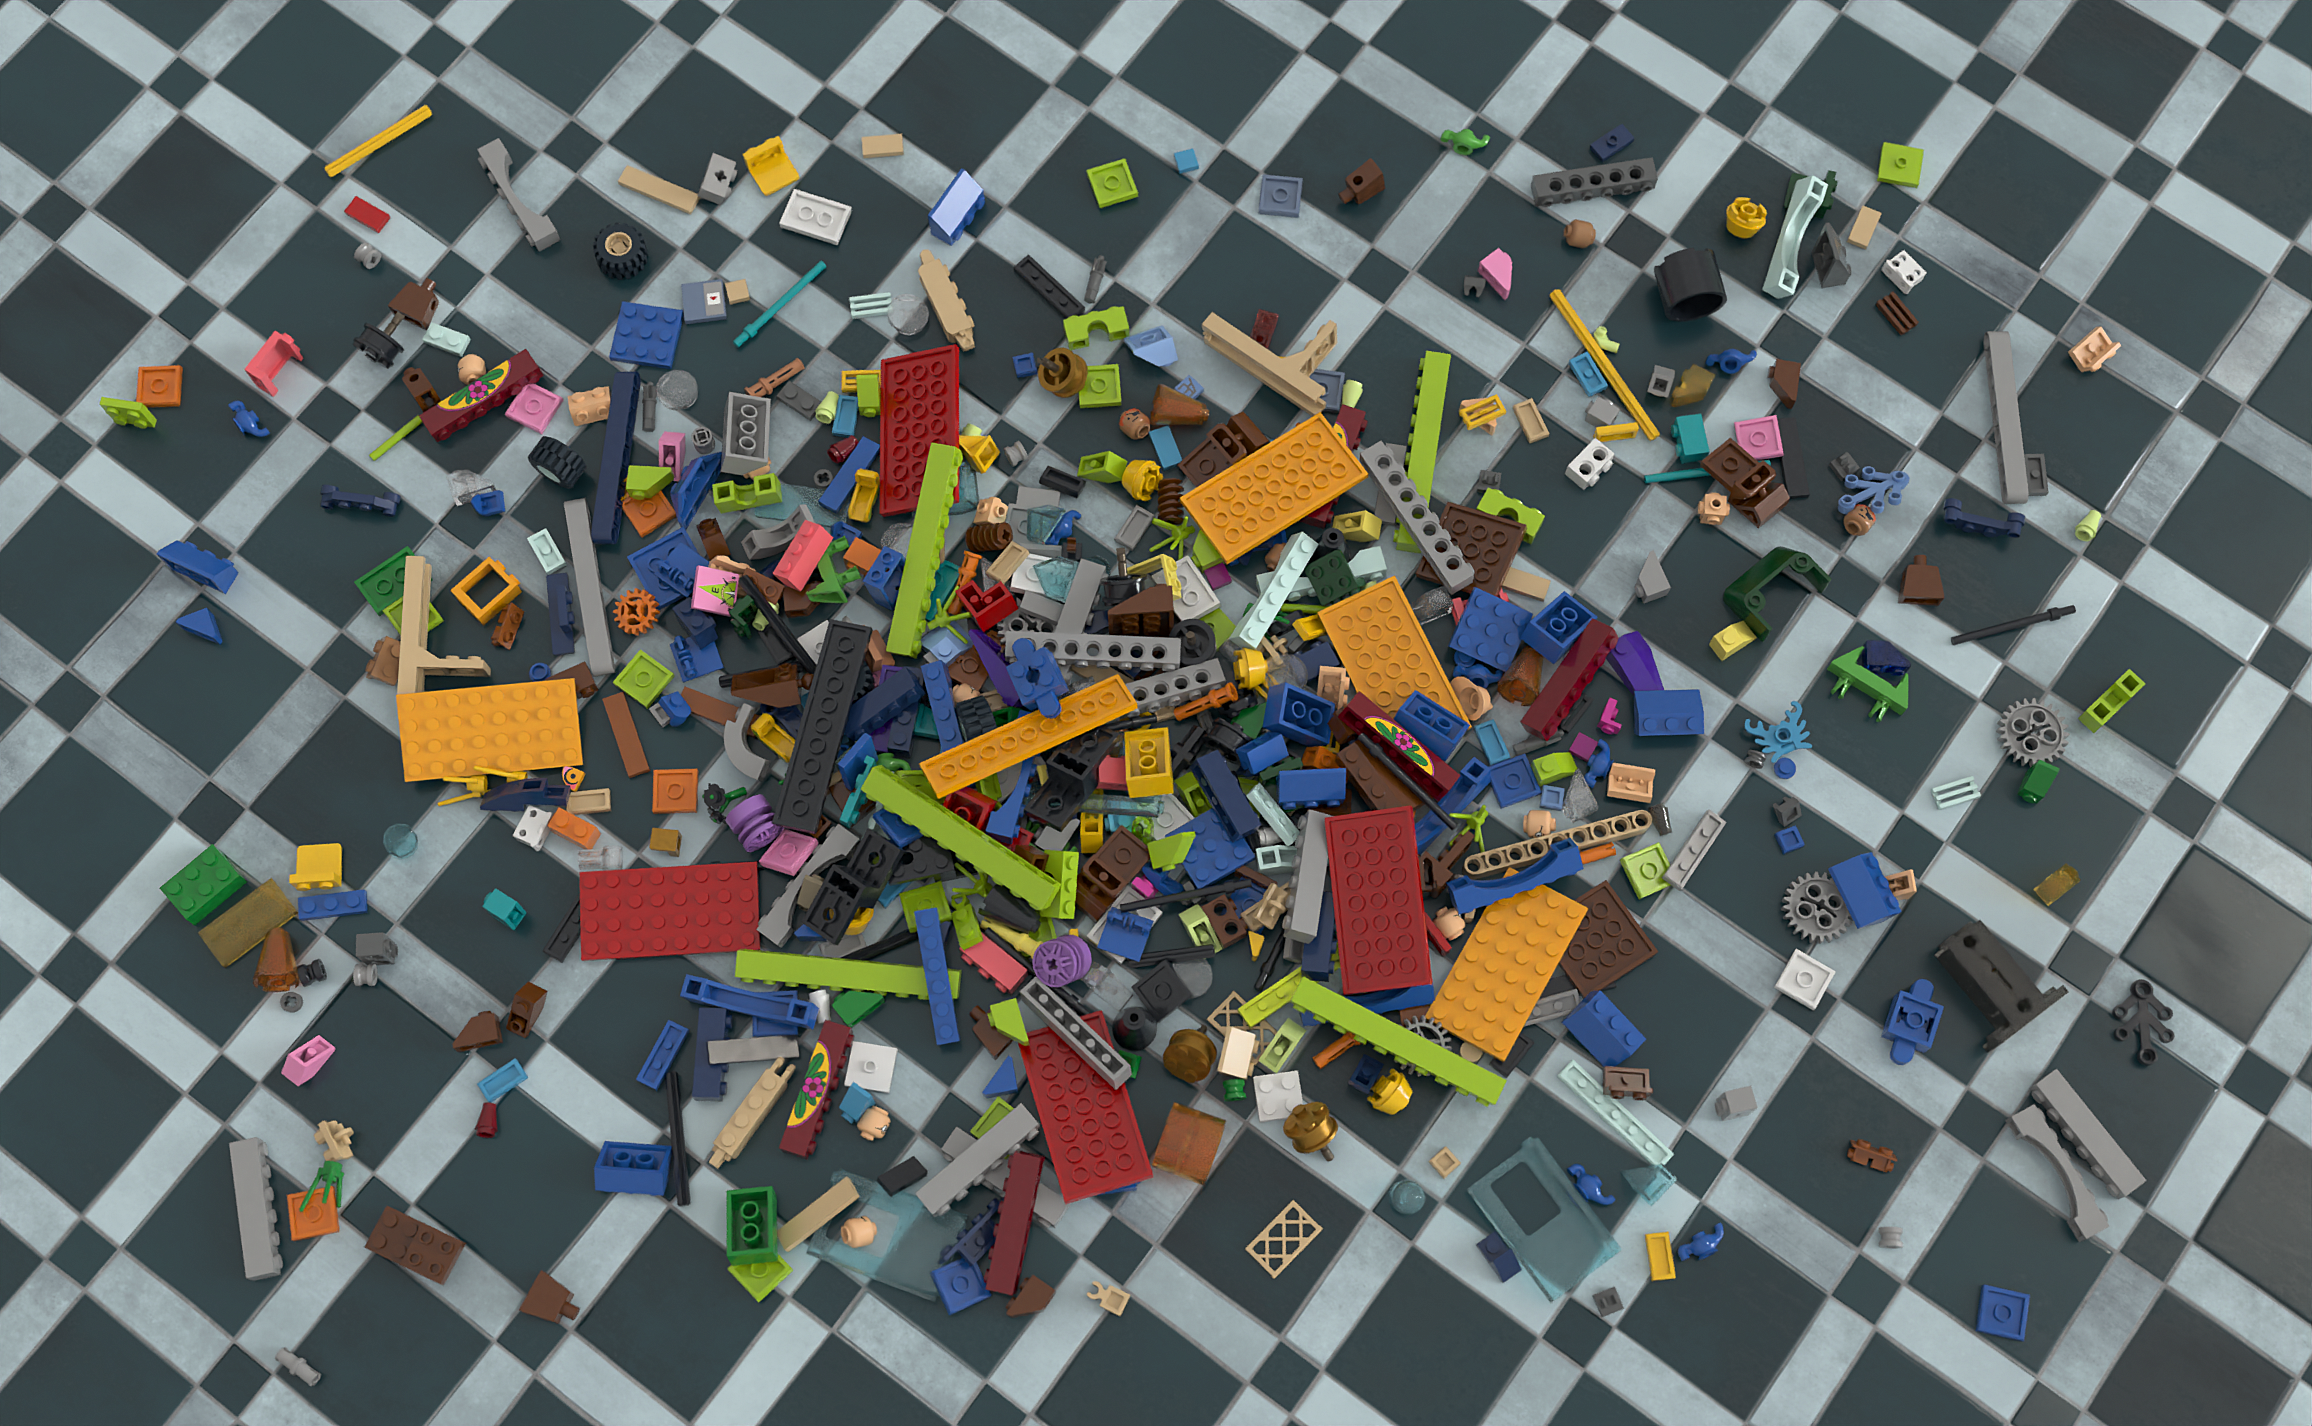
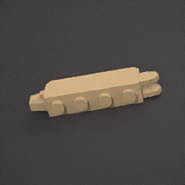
(945, 301)
(750, 1113)

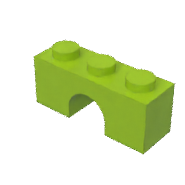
(1111, 321)
(762, 492)
(1497, 504)
(2111, 701)
(1064, 868)

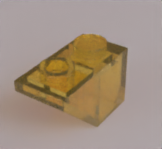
(1694, 386)
(2057, 884)

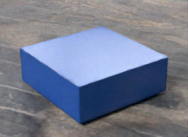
(1025, 365)
(1789, 839)

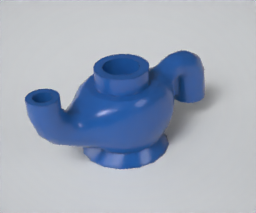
(1731, 360)
(246, 420)
(1063, 528)
(1478, 674)
(1599, 764)
(1589, 1185)
(1702, 1245)

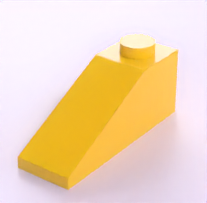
(1092, 830)

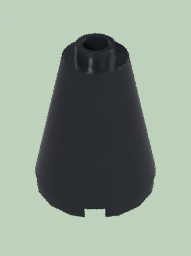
(1330, 541)
(1010, 910)
(1134, 1028)

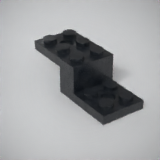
(1071, 777)
(928, 862)
(853, 886)

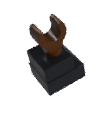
(1072, 550)

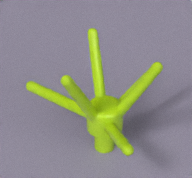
(1179, 533)
(943, 619)
(1473, 821)
(981, 886)

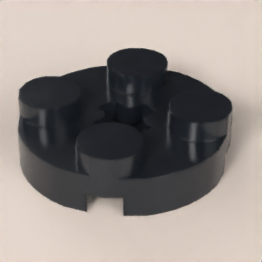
(1245, 699)

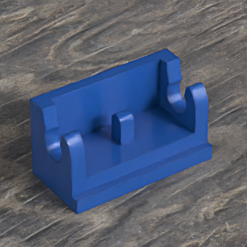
(1262, 752)

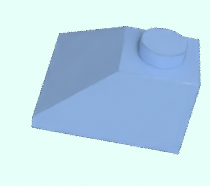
(1154, 346)
(945, 644)

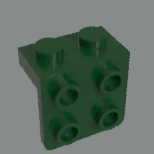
(1827, 201)
(1333, 578)
(1268, 777)

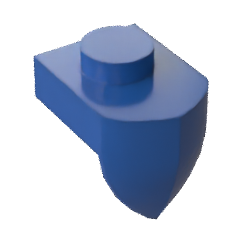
(489, 503)
(840, 529)
(676, 708)

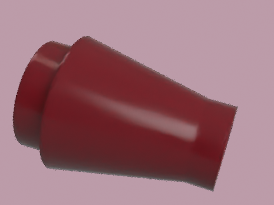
(841, 450)
(487, 1121)

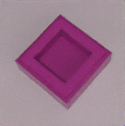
(1217, 576)
(1583, 747)

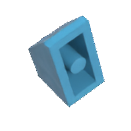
(855, 1103)

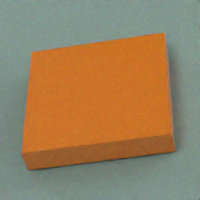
(159, 386)
(648, 513)
(675, 791)
(316, 1218)

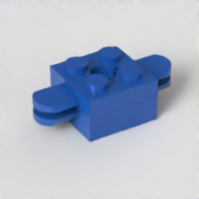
(1037, 678)
(1912, 1022)

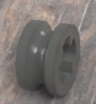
(823, 473)
(1755, 759)
(283, 1002)

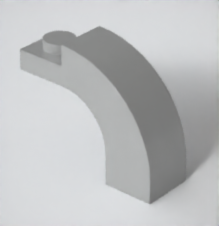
(776, 539)
(737, 746)

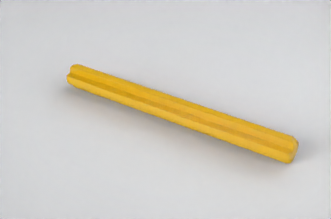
(378, 141)

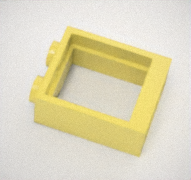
(1169, 567)

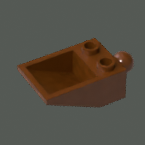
(772, 686)

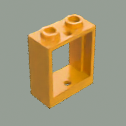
(495, 606)

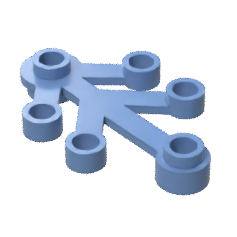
(1896, 480)

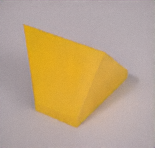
(978, 451)

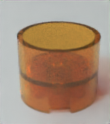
(1189, 1143)

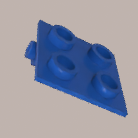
(680, 569)
(693, 661)
(1125, 934)

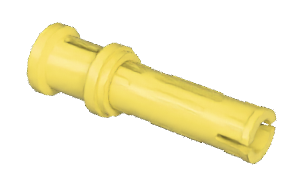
(1021, 941)

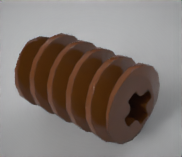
(1169, 501)
(988, 537)

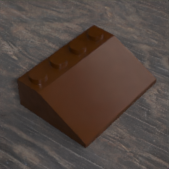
(1144, 614)
(1374, 780)

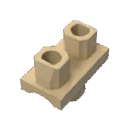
(1264, 646)
(1271, 906)
(337, 1140)

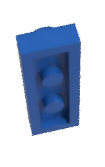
(332, 905)
(662, 1055)

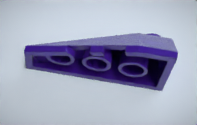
(1635, 663)
(996, 666)

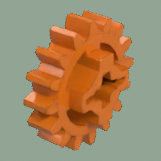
(645, 609)

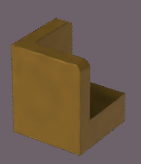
(666, 840)

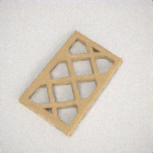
(1264, 1025)
(1286, 1258)

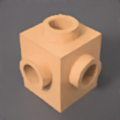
(1713, 509)
(990, 511)

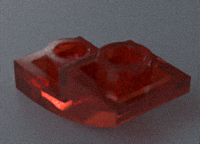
(1264, 327)

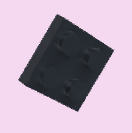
(1162, 991)

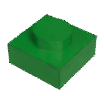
(1133, 1060)

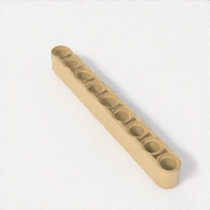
(1586, 832)

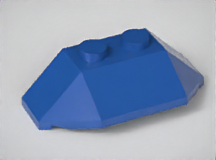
(694, 486)

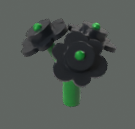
(716, 797)

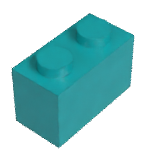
(1690, 438)
(504, 909)

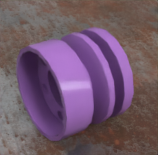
(753, 823)
(1061, 960)

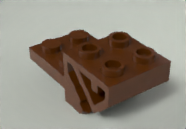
(1223, 448)
(1747, 481)
(1439, 871)
(1109, 873)
(415, 1245)

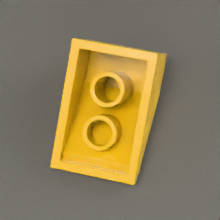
(1148, 762)

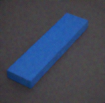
(845, 481)

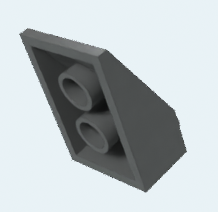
(1830, 259)

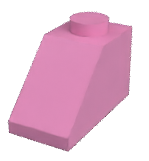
(1497, 271)
(672, 452)
(307, 1060)

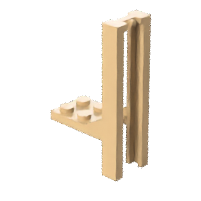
(1279, 374)
(414, 658)

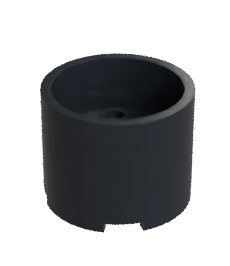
(1690, 284)

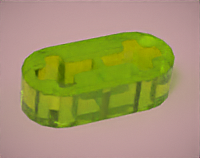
(1148, 832)

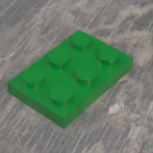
(385, 582)

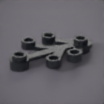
(2144, 1019)

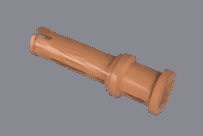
(766, 388)

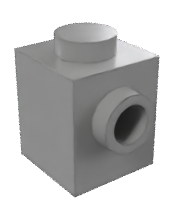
(1661, 381)
(1601, 412)

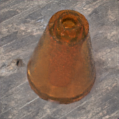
(1176, 408)
(1522, 678)
(277, 963)

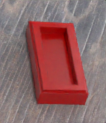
(367, 214)
(1436, 937)

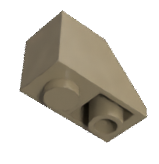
(808, 891)

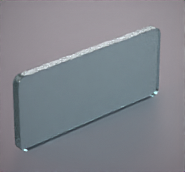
(799, 495)

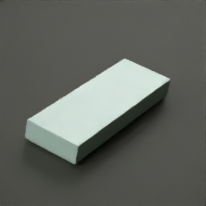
(1273, 814)

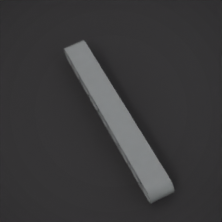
(2005, 417)
(589, 587)

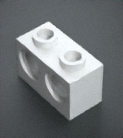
(1587, 462)

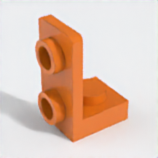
(1318, 758)

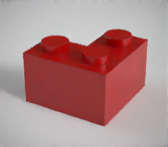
(987, 607)

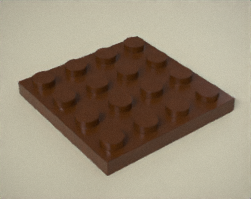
(1485, 542)
(1605, 943)

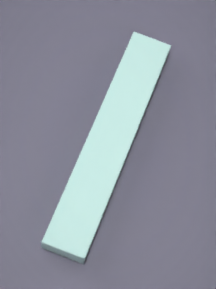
(1615, 1114)

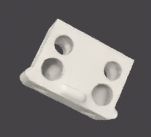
(1901, 275)
(533, 827)

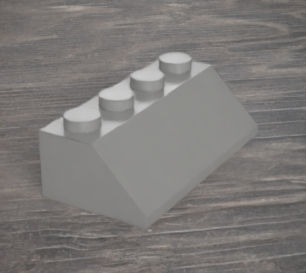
(745, 433)

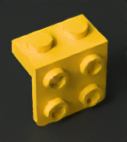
(770, 166)
(318, 867)

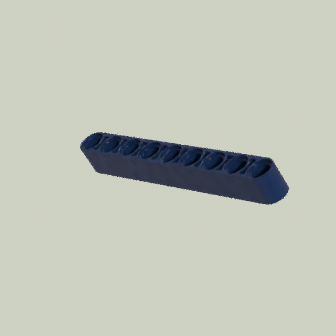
(616, 457)

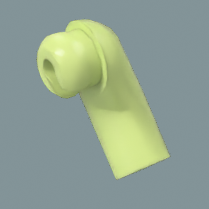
(1603, 342)

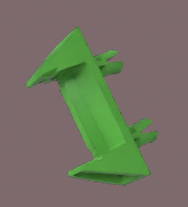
(832, 588)
(1852, 674)

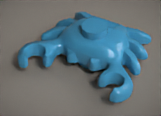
(1782, 737)

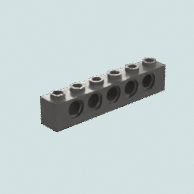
(1642, 169)

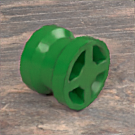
(1234, 1090)

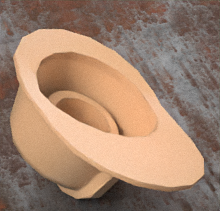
(1473, 698)

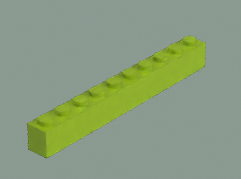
(1425, 435)
(924, 550)
(961, 837)
(837, 973)
(1398, 1041)

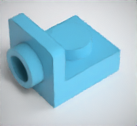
(1114, 821)

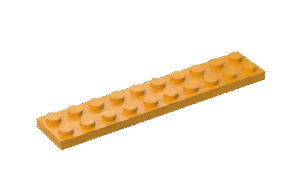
(1027, 736)

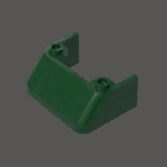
(1744, 594)

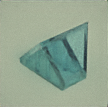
(1042, 522)
(1056, 577)
(1650, 1181)

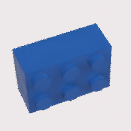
(1557, 627)
(1298, 715)

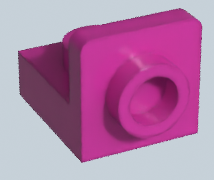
(1607, 718)
(1144, 887)

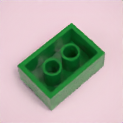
(203, 884)
(751, 1225)

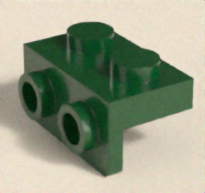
(742, 615)

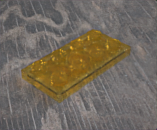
(247, 922)

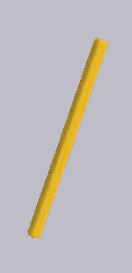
(1604, 365)

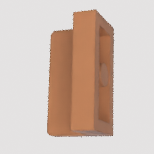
(876, 653)

